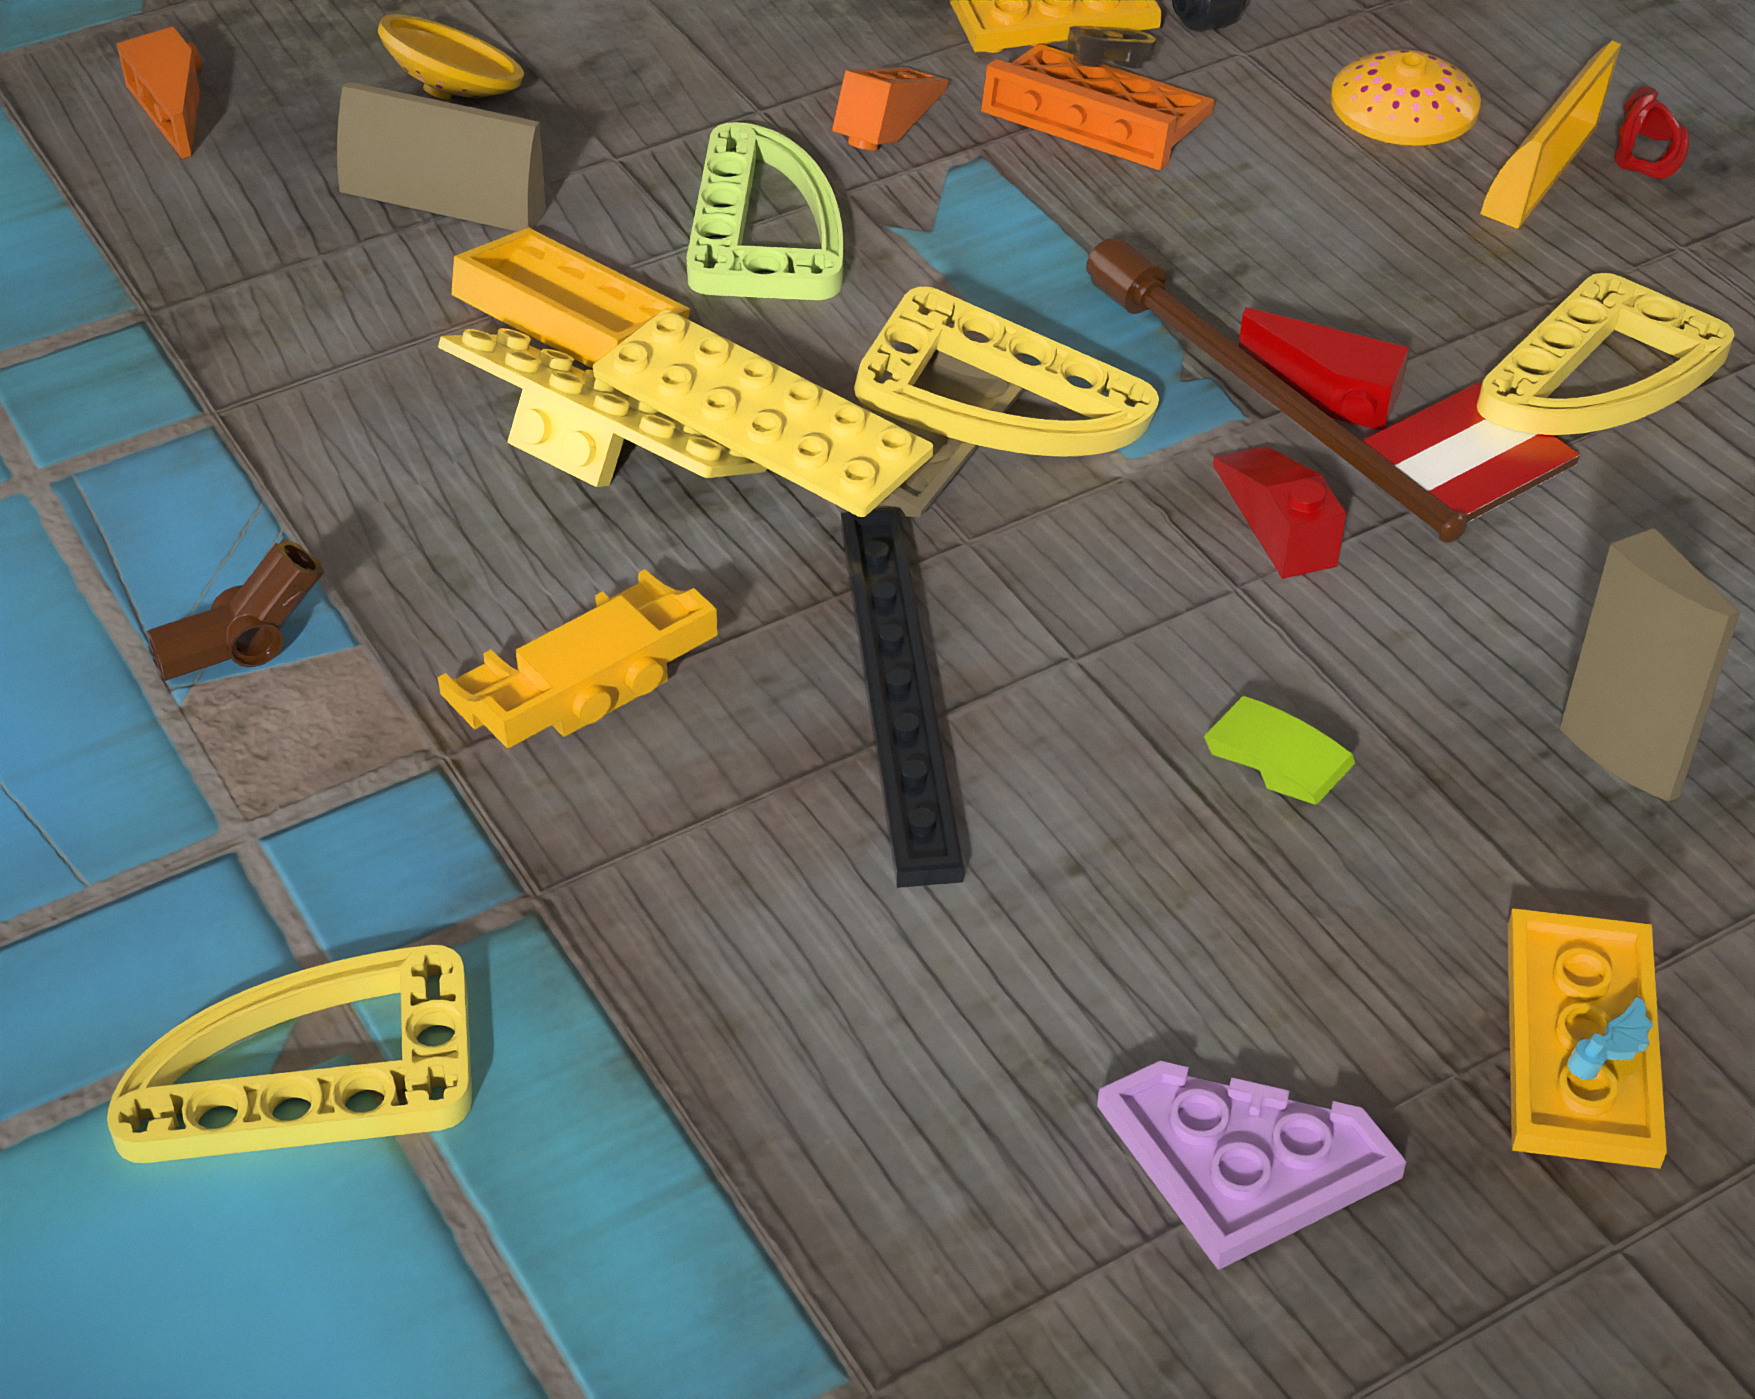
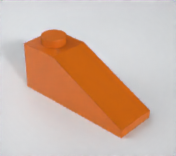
(164, 81)
(884, 104)

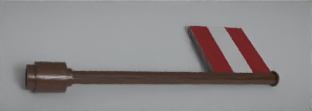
(1437, 463)

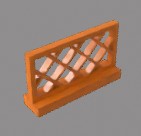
(1093, 105)

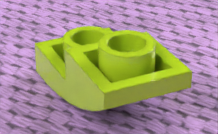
(1285, 749)

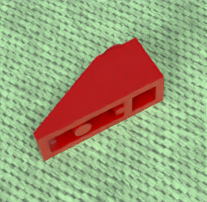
(1331, 368)
(1286, 509)

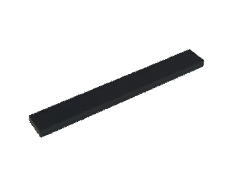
(901, 702)

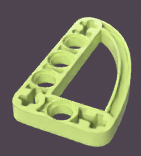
(798, 271)

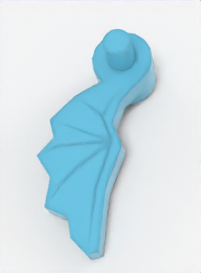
(1621, 1041)

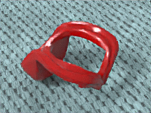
(1655, 121)

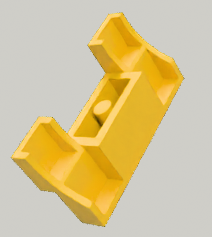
(585, 664)

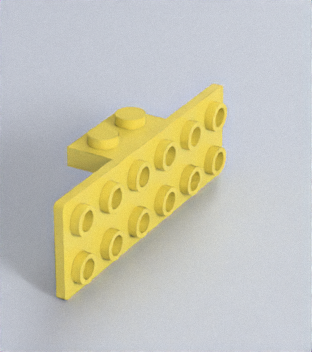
(764, 412)
(582, 421)

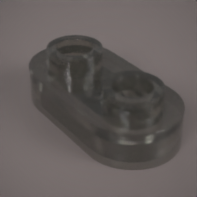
(1120, 45)

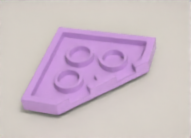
(1243, 1157)

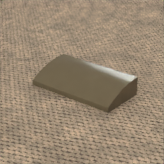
(440, 157)
(961, 383)
(1648, 664)

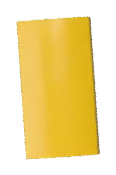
(1552, 142)
(556, 294)

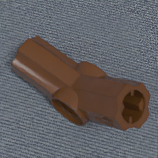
(242, 619)

